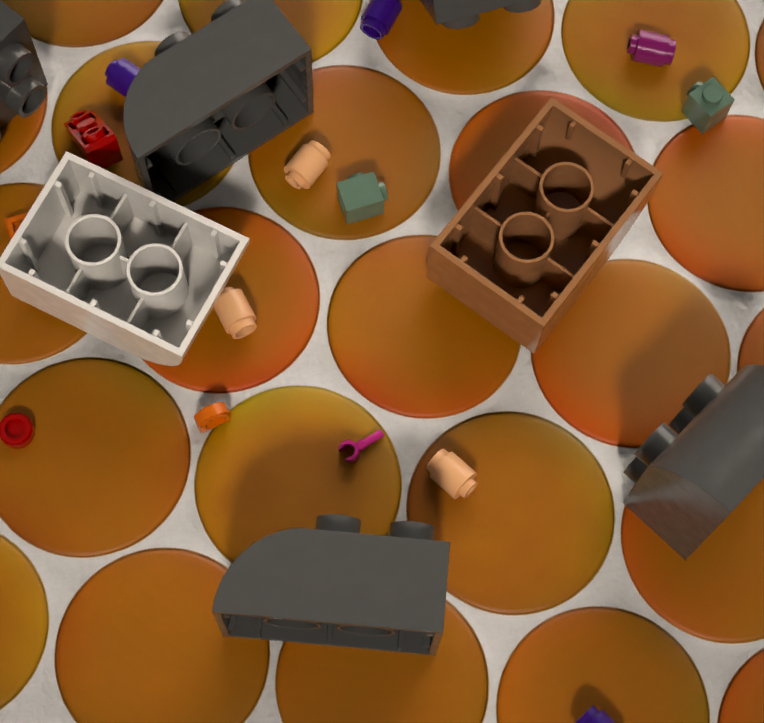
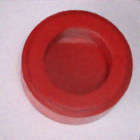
(16, 430)

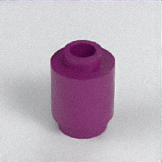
(651, 48)

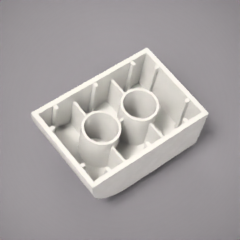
(120, 261)

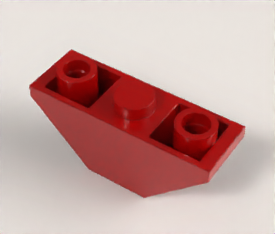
(94, 139)

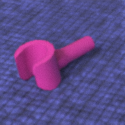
(360, 445)

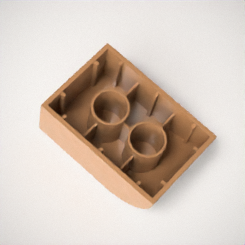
(541, 224)

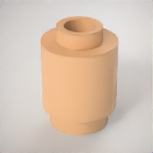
(307, 165)
(235, 313)
(452, 474)

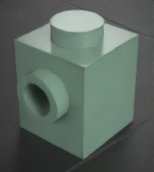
(707, 104)
(361, 197)

